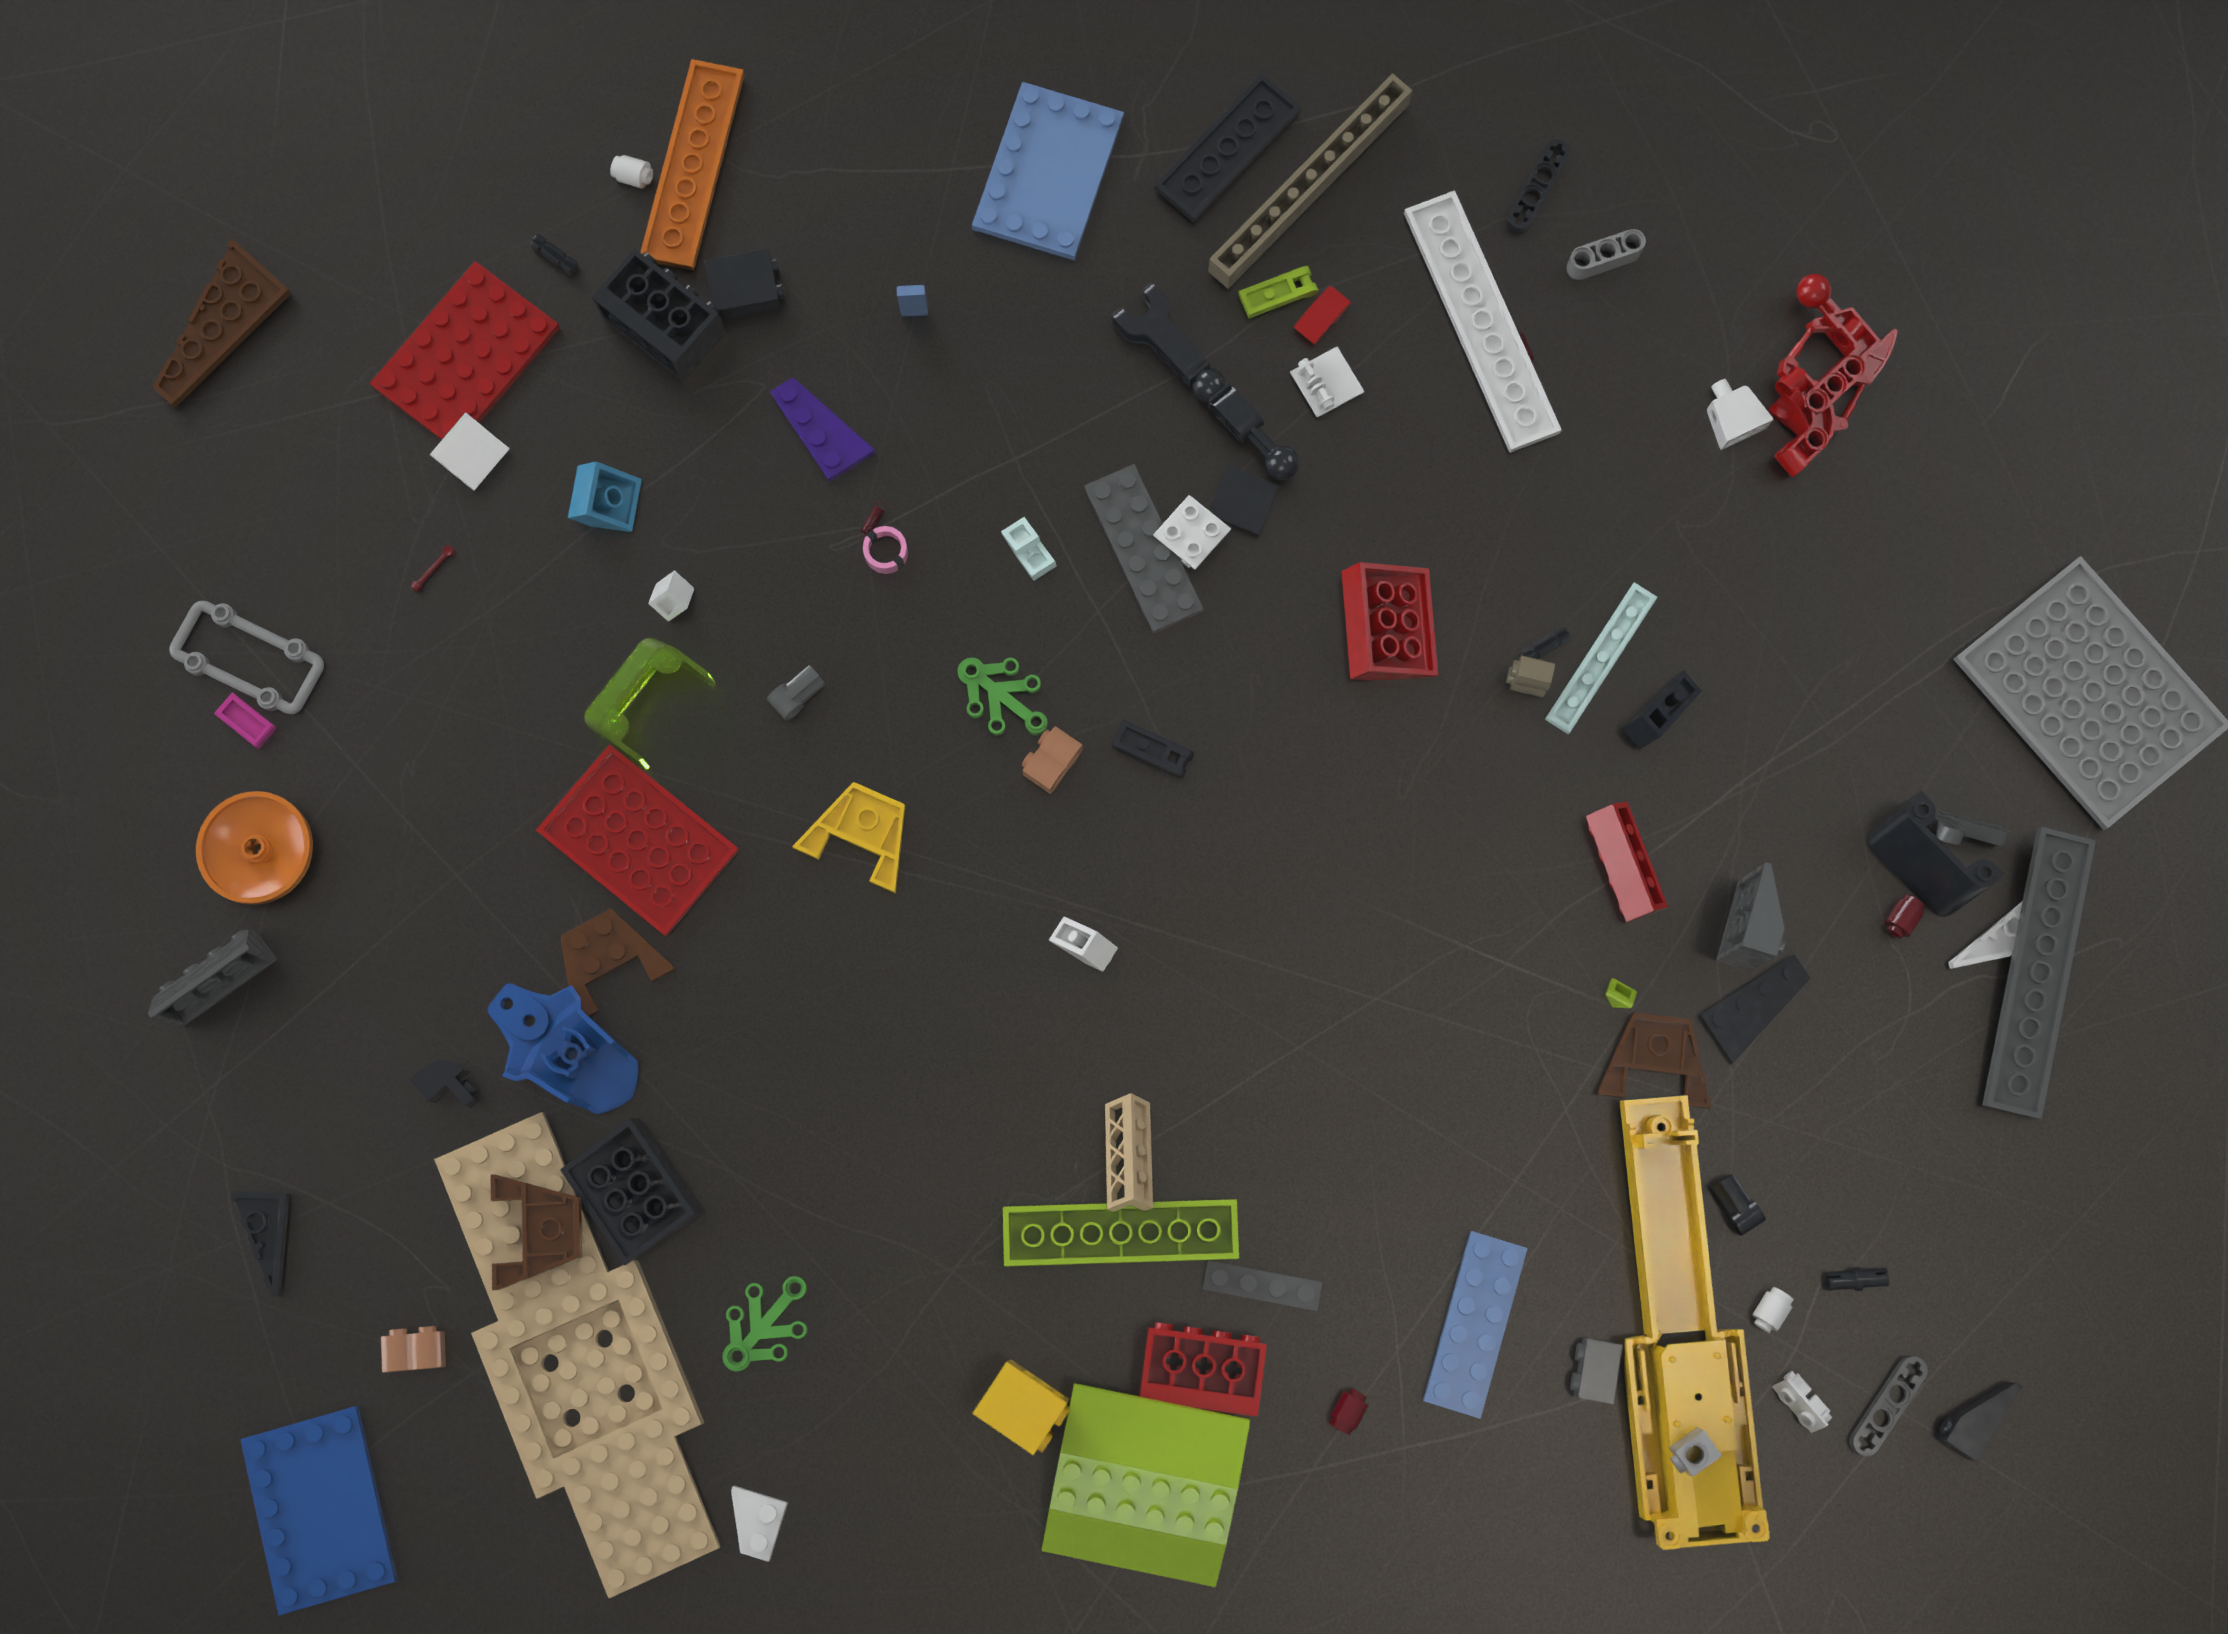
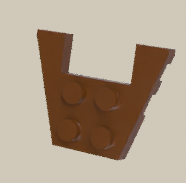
(601, 948)
(1659, 1046)
(548, 1230)

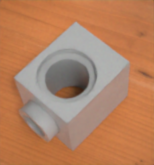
(1707, 1452)

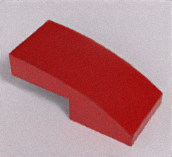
(1322, 314)

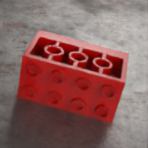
(1213, 1388)

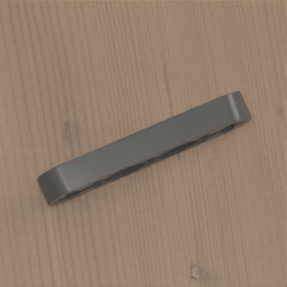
(1893, 1409)

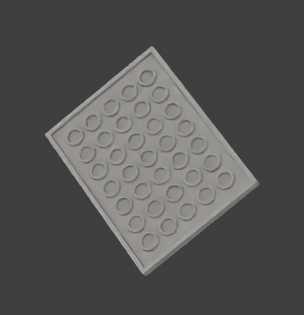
(2092, 693)

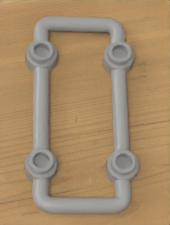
(225, 617)

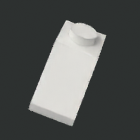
(1083, 943)

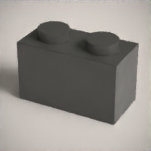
(1596, 1370)

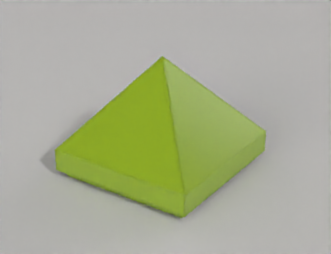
(1620, 994)

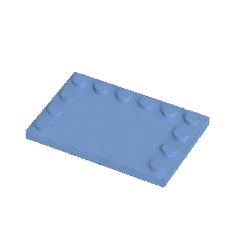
(1048, 171)

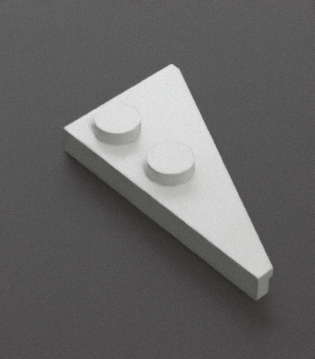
(1993, 943)

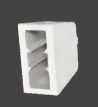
(1736, 414)

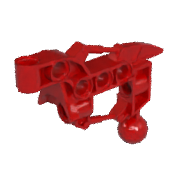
(1862, 354)

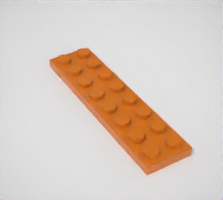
(692, 164)

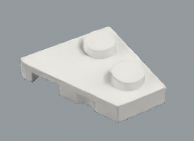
(757, 1521)

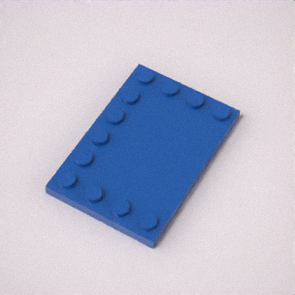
(318, 1510)

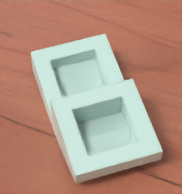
(1028, 548)

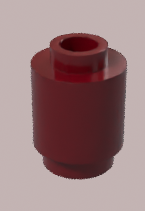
(1904, 917)
(1349, 1411)

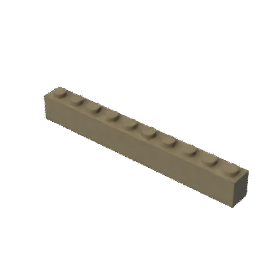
(1310, 181)

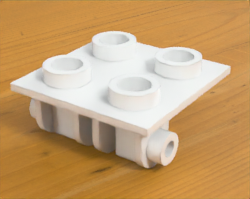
(1326, 381)
(1192, 532)

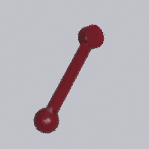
(448, 552)

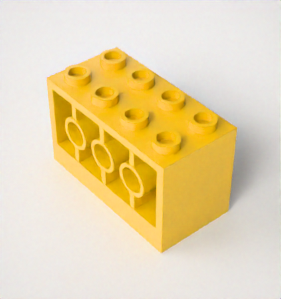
(1022, 1407)

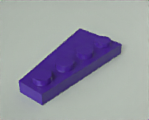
(826, 436)

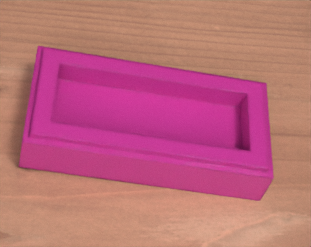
(245, 720)

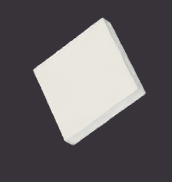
(469, 451)

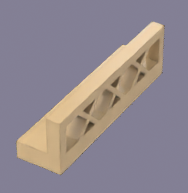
(1135, 1151)

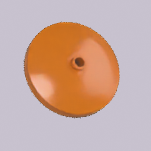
(235, 832)

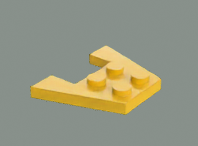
(866, 821)

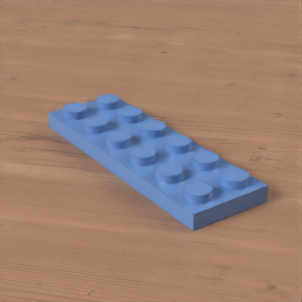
(1475, 1324)

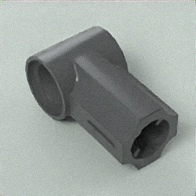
(790, 697)

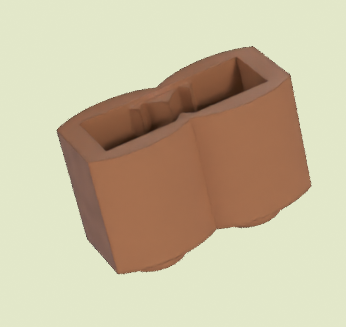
(1052, 759)
(413, 1351)

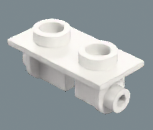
(1811, 1412)

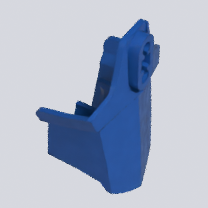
(564, 1049)

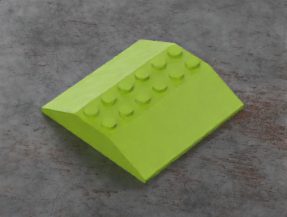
(1146, 1485)

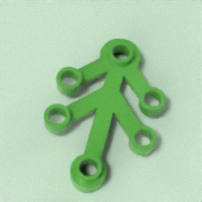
(999, 692)
(762, 1327)

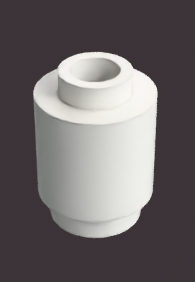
(631, 171)
(1772, 1310)

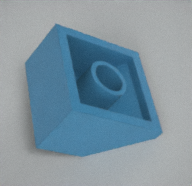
(604, 497)

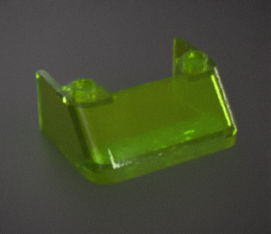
(605, 712)

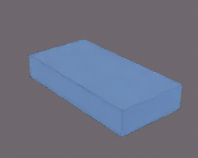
(912, 300)

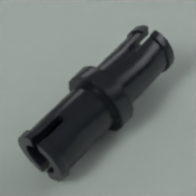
(1857, 1279)

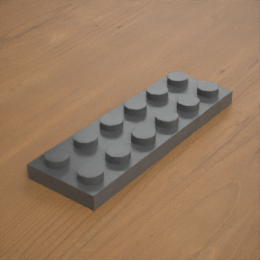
(1149, 565)

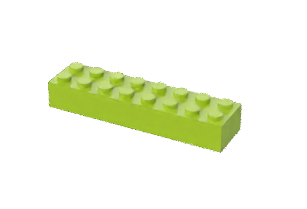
(1128, 1235)

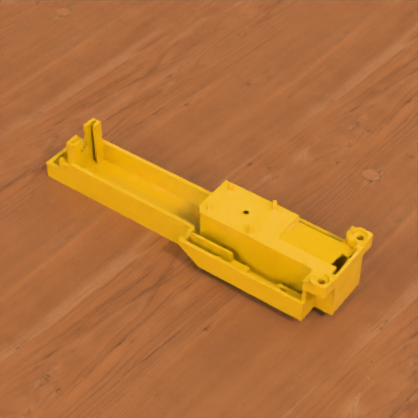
(1675, 1298)

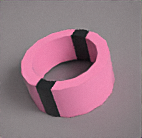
(889, 567)

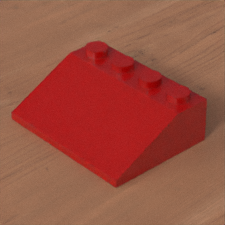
(1389, 622)

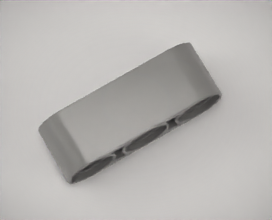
(1614, 245)

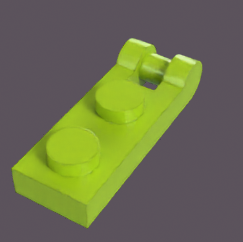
(1277, 292)

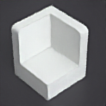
(671, 596)

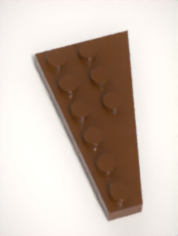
(223, 317)

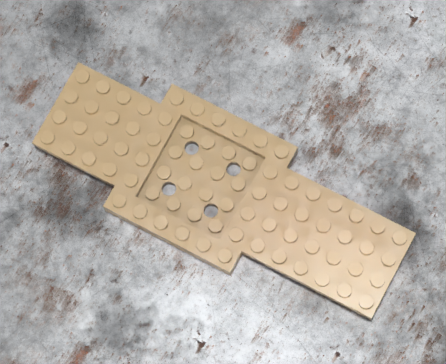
(622, 1456)

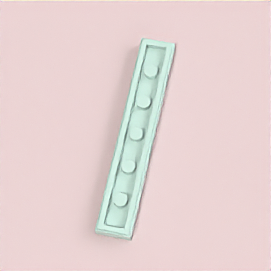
(1601, 658)

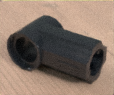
(1741, 1211)

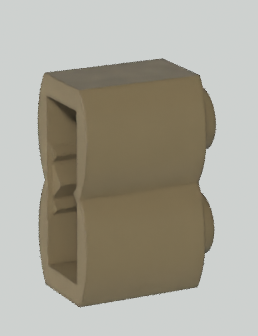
(1530, 676)

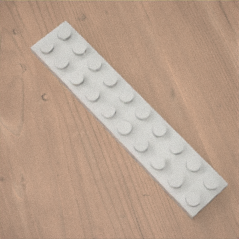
(1482, 321)

